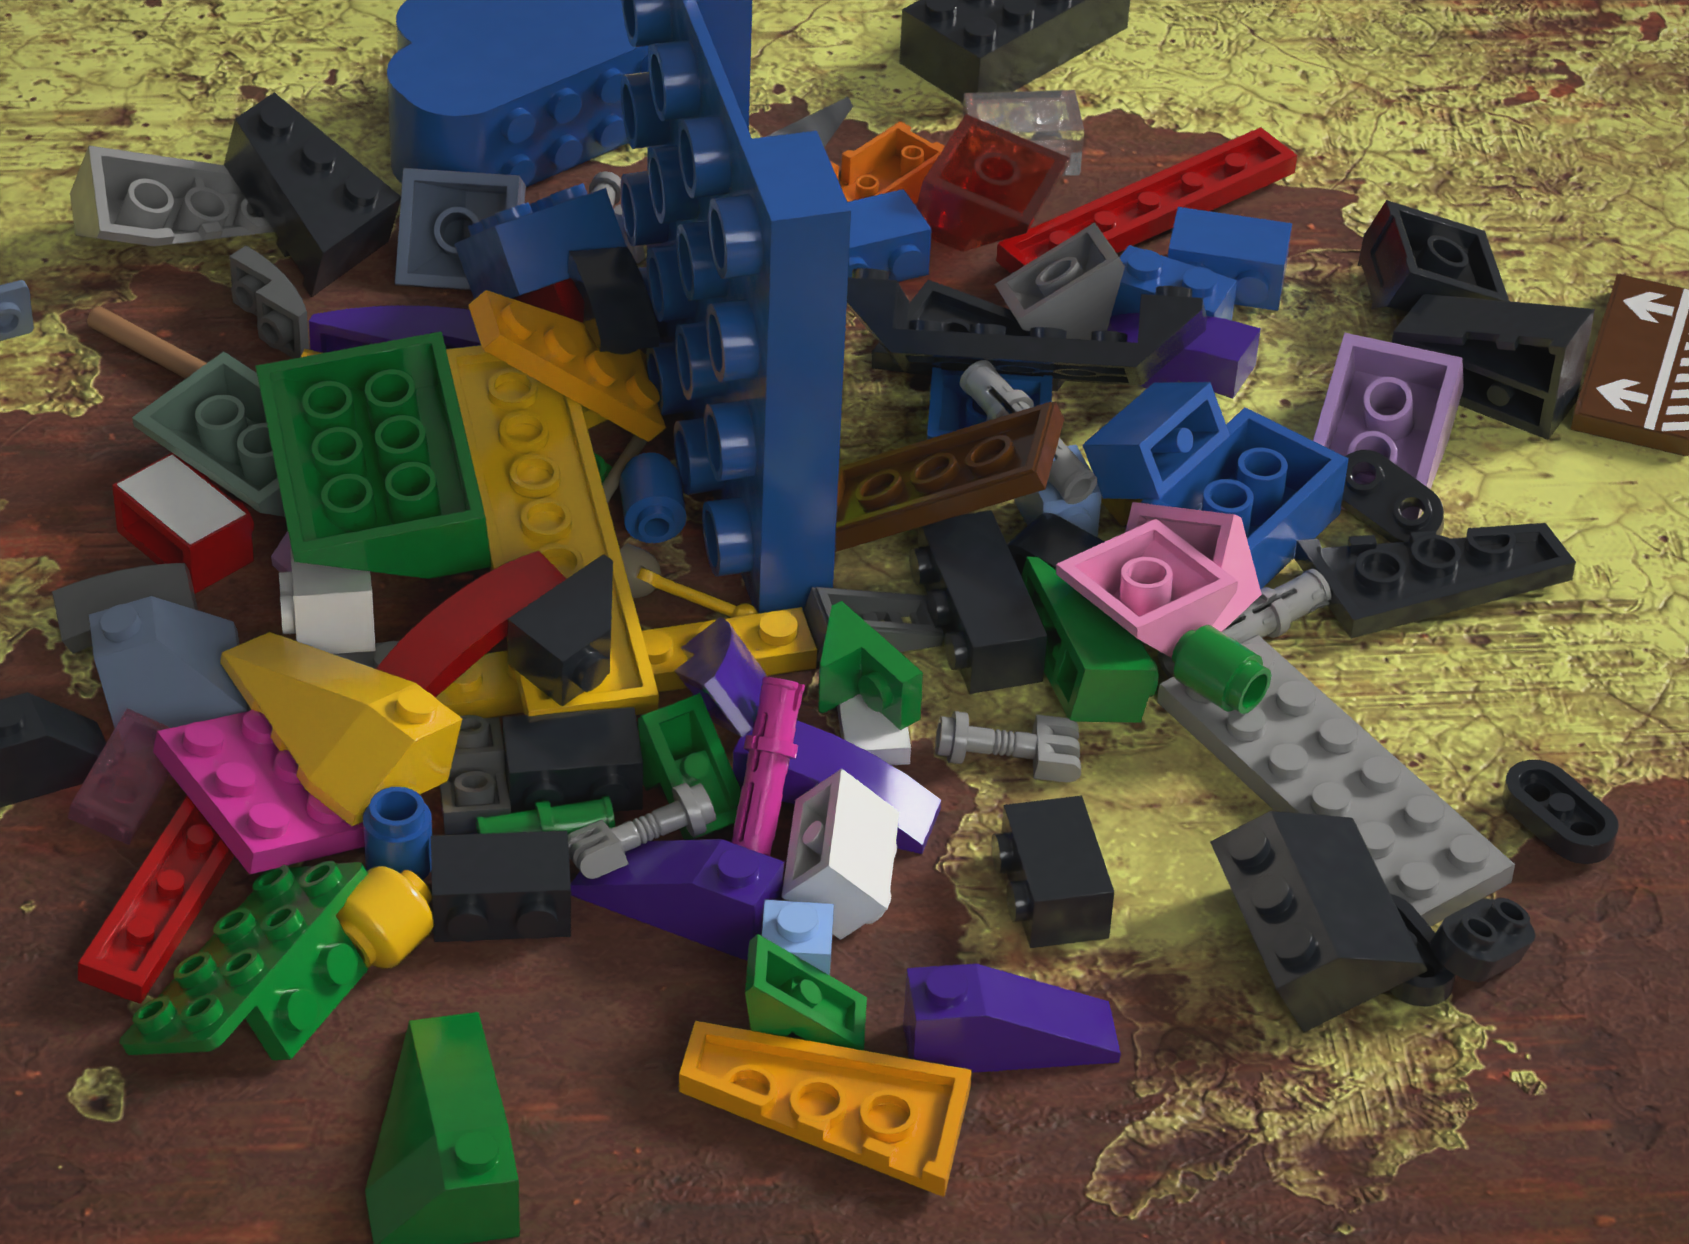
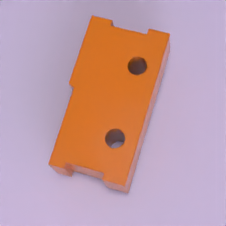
(888, 164)

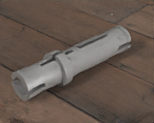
(989, 390)
(1273, 611)

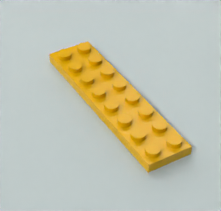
(549, 498)

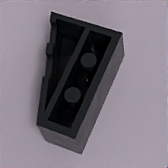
(310, 191)
(1516, 356)

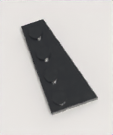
(1432, 574)

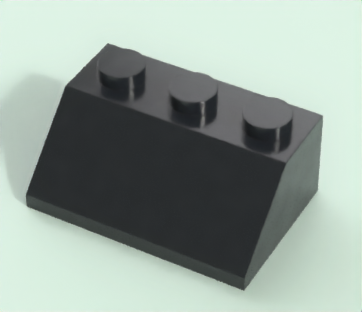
(1317, 912)

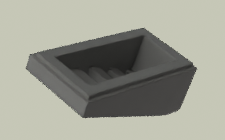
(874, 608)

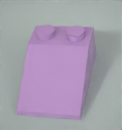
(1392, 404)

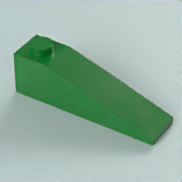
(444, 1143)

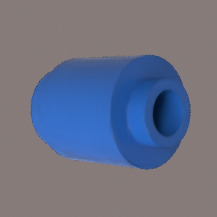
(652, 498)
(398, 831)

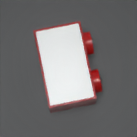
(185, 519)

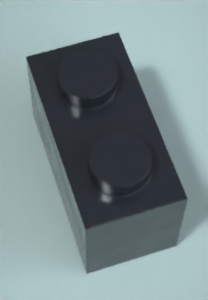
(574, 758)
(1054, 872)
(501, 886)

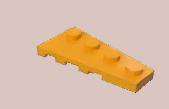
(567, 360)
(848, 1101)

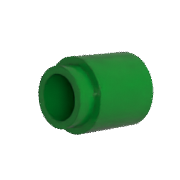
(1220, 669)

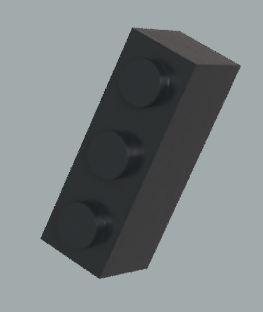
(979, 602)

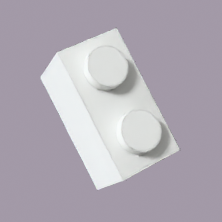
(328, 607)
(842, 851)

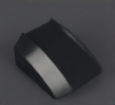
(1422, 254)

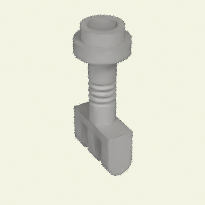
(1050, 745)
(602, 850)

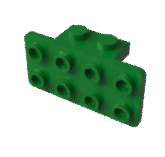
(269, 962)

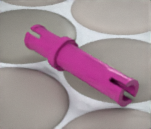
(767, 764)

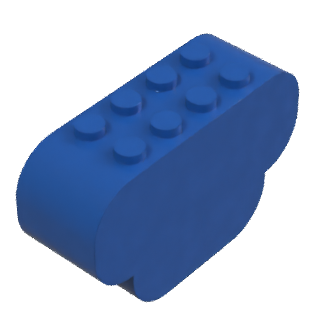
(508, 85)

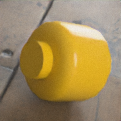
(387, 916)

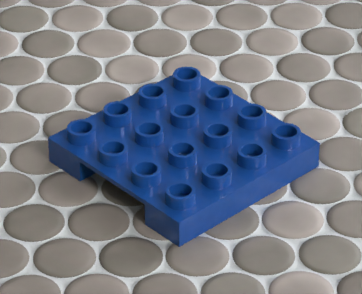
(743, 294)

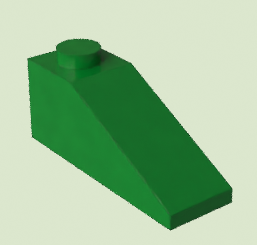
(1090, 658)

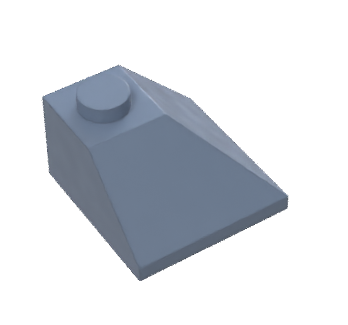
(436, 215)
(164, 662)

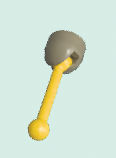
(645, 576)

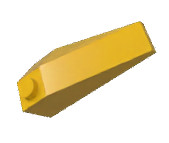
(345, 722)

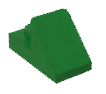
(866, 664)
(685, 748)
(799, 998)

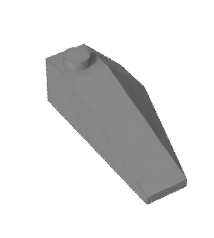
(158, 200)

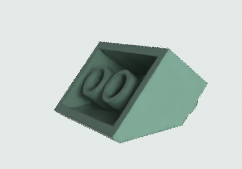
(219, 429)

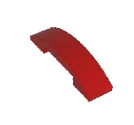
(469, 623)

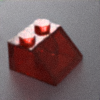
(987, 185)

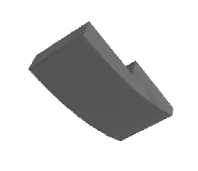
(271, 297)
(95, 594)
(476, 777)

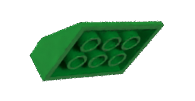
(375, 460)

